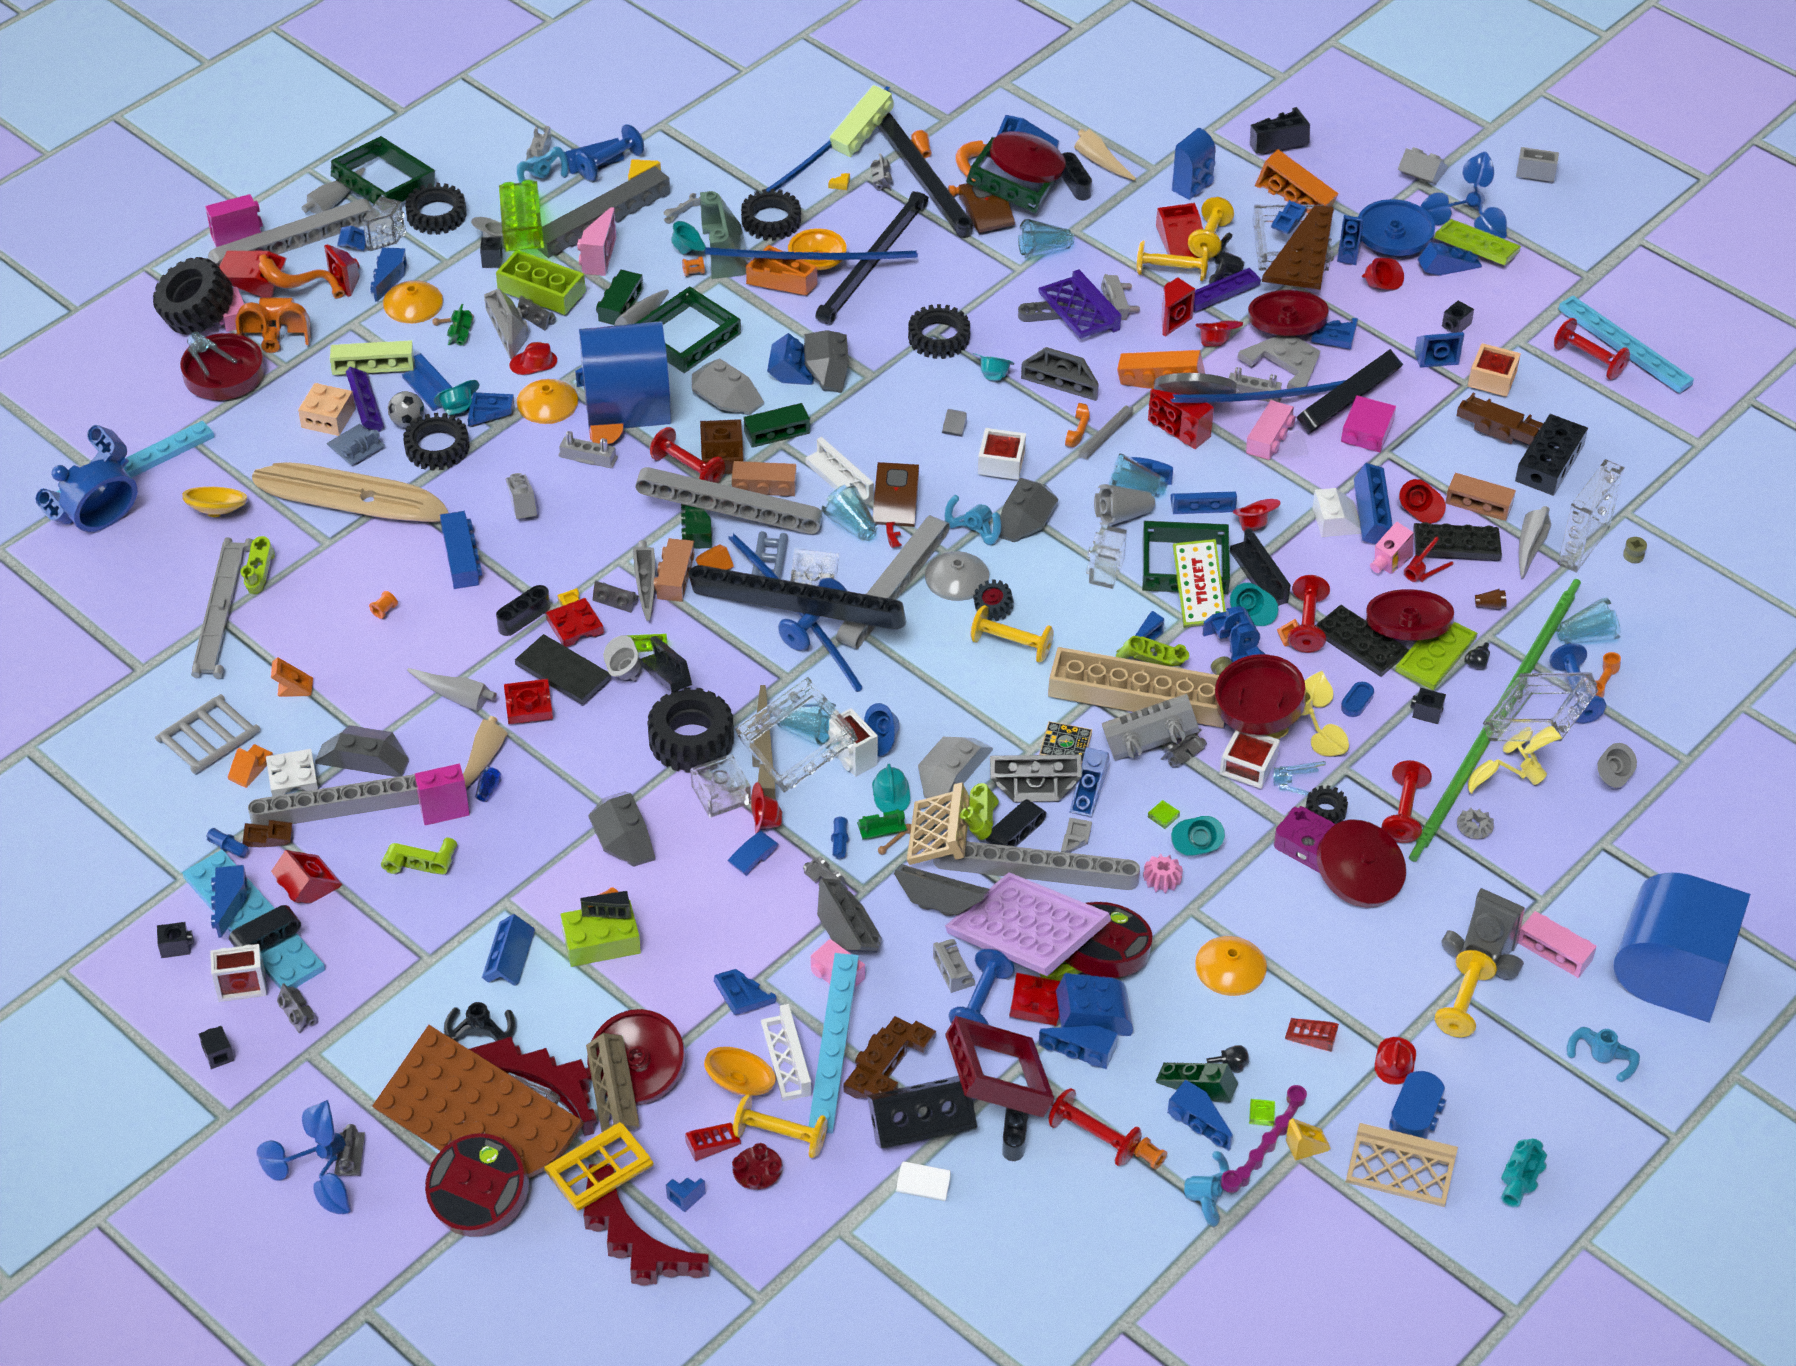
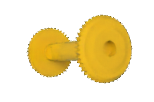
(1217, 213)
(1172, 260)
(981, 624)
(1475, 967)
(745, 1116)

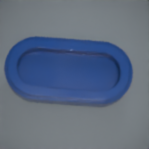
(1357, 699)

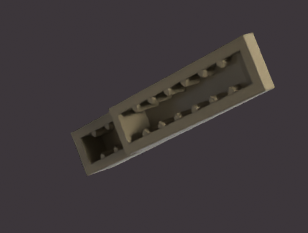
(763, 743)

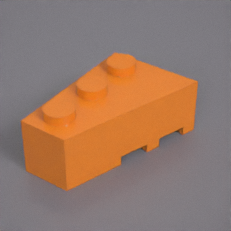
(782, 274)

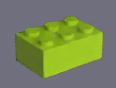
(598, 938)

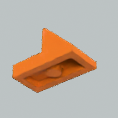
(291, 679)
(248, 765)

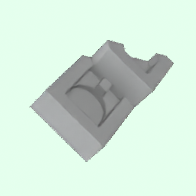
(1076, 835)

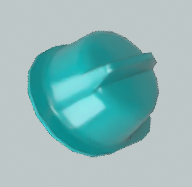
(686, 238)
(994, 367)
(458, 398)
(1258, 603)
(891, 790)
(1197, 835)

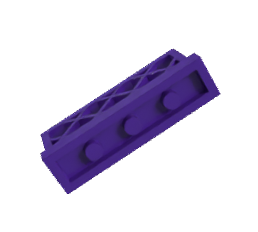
(1092, 299)

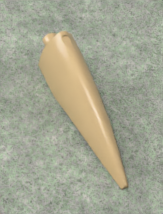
(1095, 150)
(485, 746)

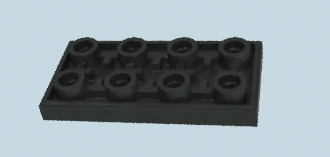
(1458, 541)
(1360, 642)
(563, 669)

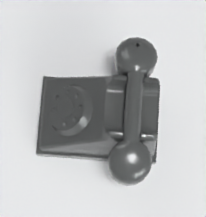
(1492, 931)

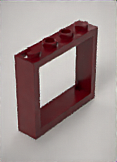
(961, 1039)

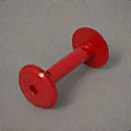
(1615, 366)
(664, 444)
(1307, 636)
(1412, 776)
(1064, 1108)

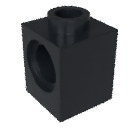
(491, 252)
(1457, 317)
(1428, 705)
(174, 939)
(216, 1047)

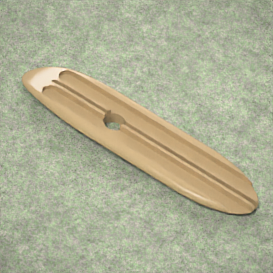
(348, 490)

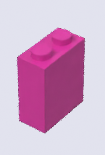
(233, 219)
(1368, 423)
(442, 794)

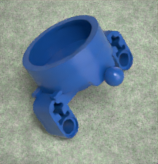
(95, 492)

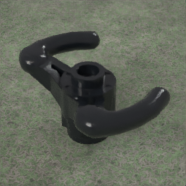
(1226, 261)
(478, 1023)

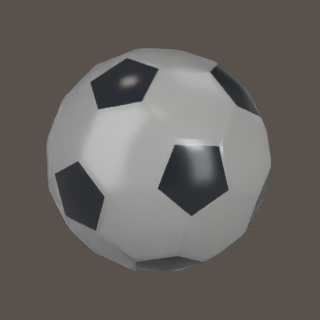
(405, 408)

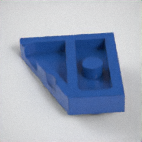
(1336, 333)
(489, 407)
(741, 992)

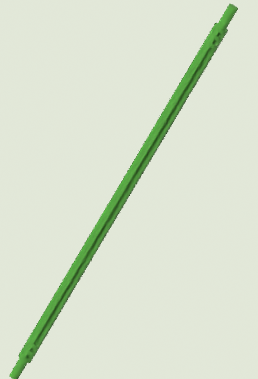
(1481, 742)

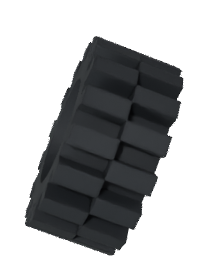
(1330, 797)

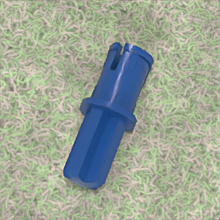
(839, 837)
(226, 842)

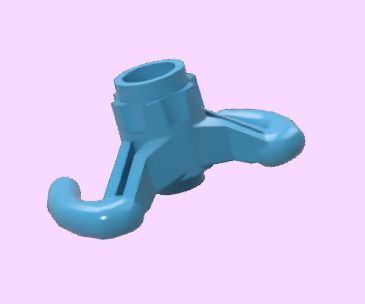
(541, 166)
(975, 519)
(1605, 1048)
(1207, 1190)

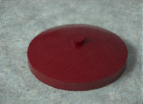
(1027, 157)
(1288, 312)
(1410, 614)
(1361, 863)
(652, 1051)

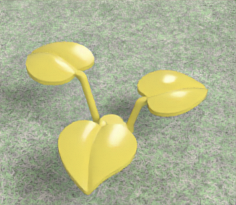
(1331, 739)
(1530, 767)

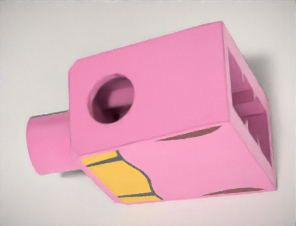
(1393, 549)

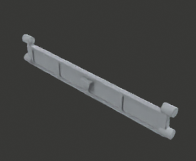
(218, 608)

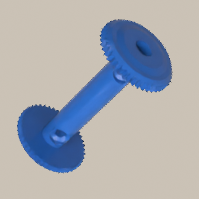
(587, 164)
(794, 632)
(1569, 658)
(993, 965)

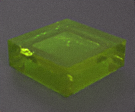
(1163, 814)
(1262, 1112)

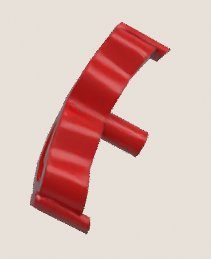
(893, 541)

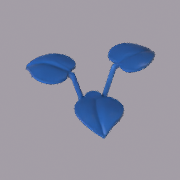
(1480, 172)
(317, 1124)

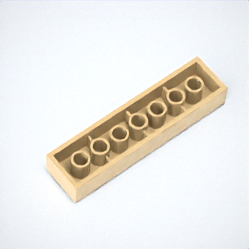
(1130, 683)

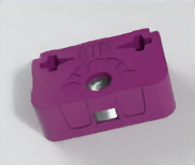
(1300, 835)

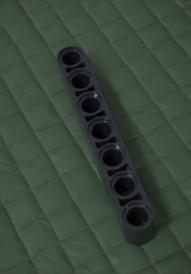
(1347, 391)

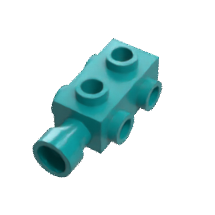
(1522, 1170)

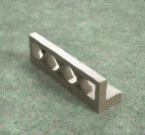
(615, 1082)

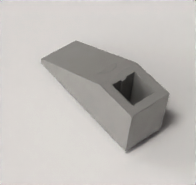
(521, 496)

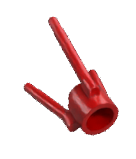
(1417, 568)

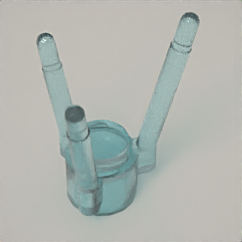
(200, 344)
(1283, 775)

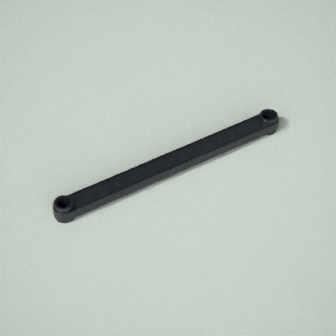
(926, 176)
(827, 312)

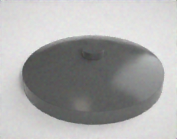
(1195, 384)

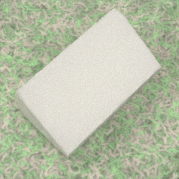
(923, 1181)

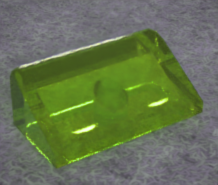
(643, 642)

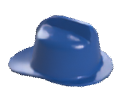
(884, 724)

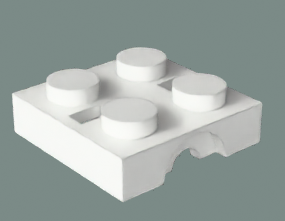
(292, 772)

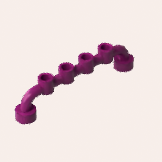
(1234, 1180)

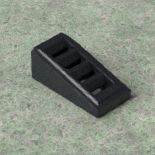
(607, 905)

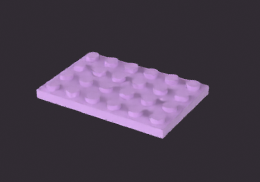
(1029, 923)

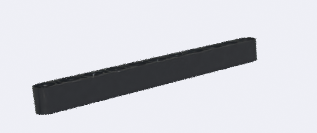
(798, 597)

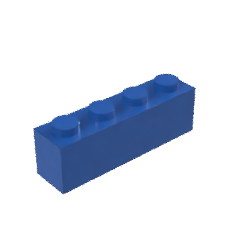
(1372, 503)
(460, 549)

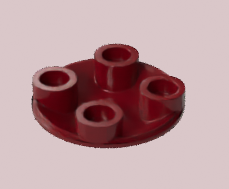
(757, 1167)

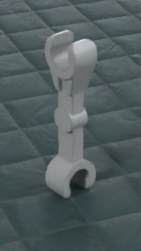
(673, 212)

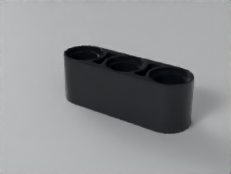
(1076, 177)
(523, 610)
(1017, 824)
(267, 929)
(1014, 1134)

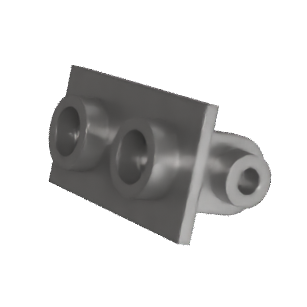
(881, 174)
(535, 313)
(614, 596)
(1177, 752)
(819, 869)
(291, 1001)
(350, 1159)

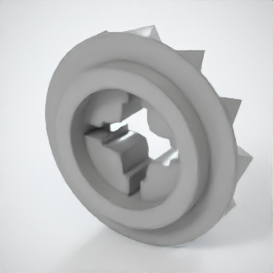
(1470, 828)

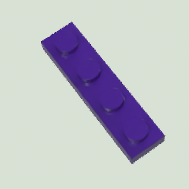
(1225, 288)
(364, 399)

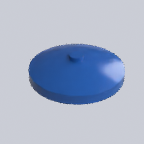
(1396, 227)

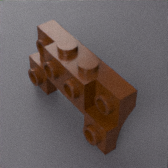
(1498, 420)
(883, 1056)

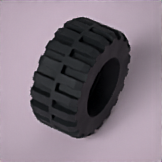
(193, 295)
(690, 708)

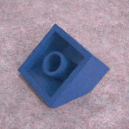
(1439, 349)

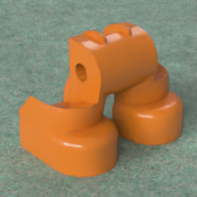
(255, 317)

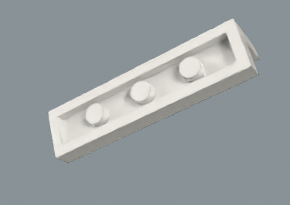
(838, 470)
(793, 1049)

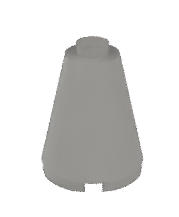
(1120, 504)

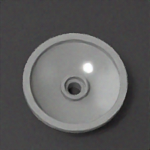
(956, 575)

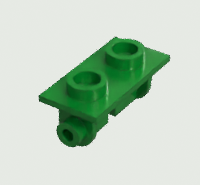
(455, 331)
(876, 826)

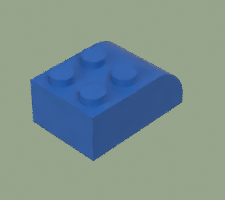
(1193, 164)
(1094, 1001)

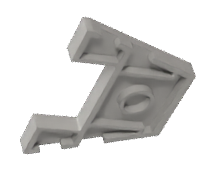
(1288, 353)

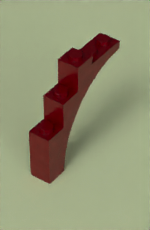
(566, 1080)
(626, 1239)

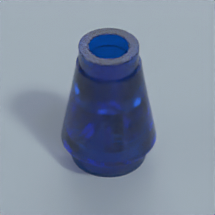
(487, 783)

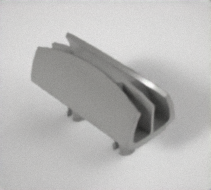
(1150, 727)

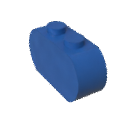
(1418, 1105)

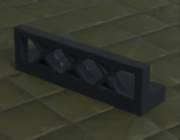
(1260, 567)
(667, 666)

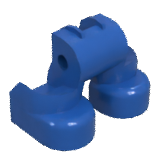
(1238, 627)

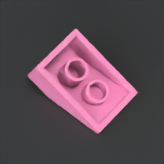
(598, 244)

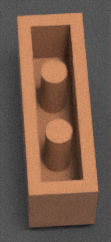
(765, 478)
(1480, 496)
(674, 569)

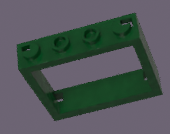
(381, 147)
(1003, 187)
(727, 331)
(1177, 533)

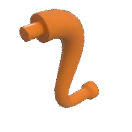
(962, 158)
(283, 280)

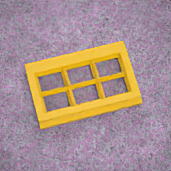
(608, 1184)

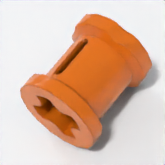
(695, 262)
(270, 340)
(383, 604)
(1150, 1153)

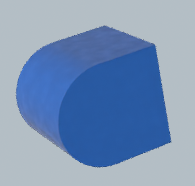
(625, 375)
(1680, 942)

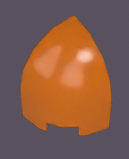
(610, 432)
(715, 557)

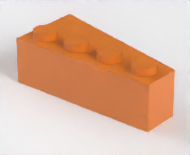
(1295, 183)
(1143, 368)

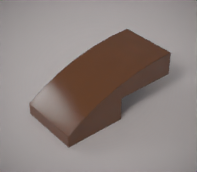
(270, 835)

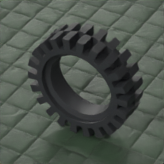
(435, 194)
(771, 200)
(936, 346)
(436, 425)

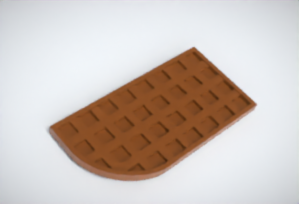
(453, 1093)

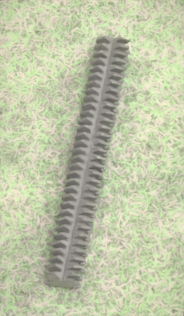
(1105, 432)

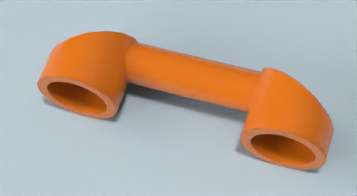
(1073, 438)
(1611, 666)

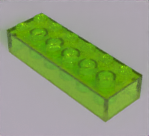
(521, 216)

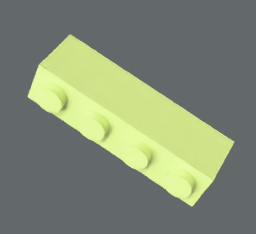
(862, 121)
(372, 357)

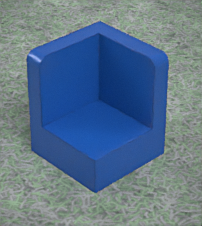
(352, 237)
(686, 1193)

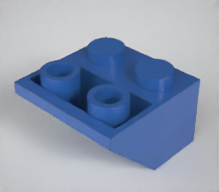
(788, 361)

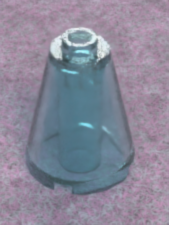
(1043, 238)
(1136, 476)
(849, 511)
(1590, 624)
(809, 723)

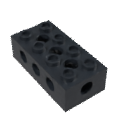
(1548, 475)
(909, 1100)

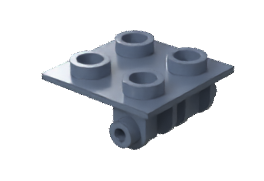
(356, 444)

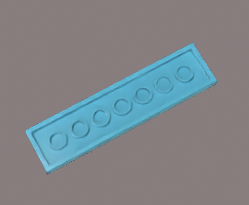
(284, 962)

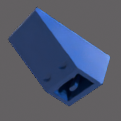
(1019, 124)

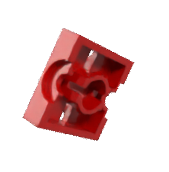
(574, 623)
(528, 701)
(1035, 1003)

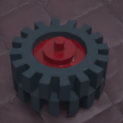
(996, 597)

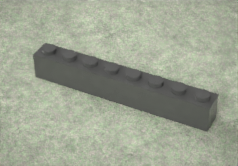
(624, 199)

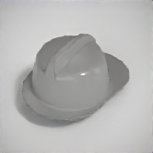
(489, 227)
(622, 658)
(1617, 765)

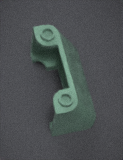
(724, 233)

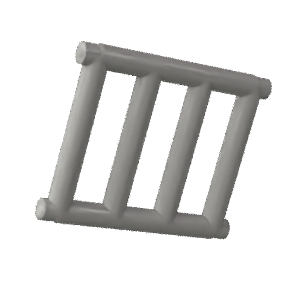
(214, 754)

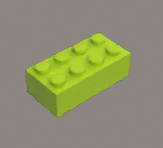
(541, 281)

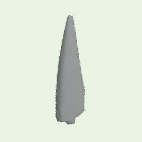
(327, 196)
(642, 308)
(1532, 536)
(644, 573)
(457, 689)

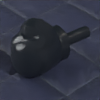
(1478, 657)
(1235, 1056)

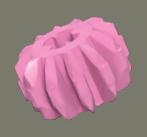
(1162, 873)

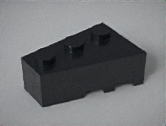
(1280, 133)

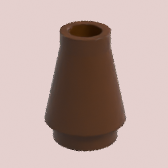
(1492, 599)

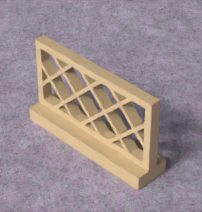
(957, 828)
(1411, 1147)

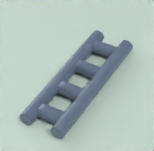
(767, 557)

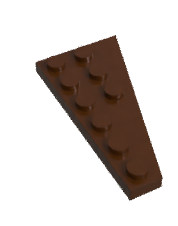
(1304, 254)

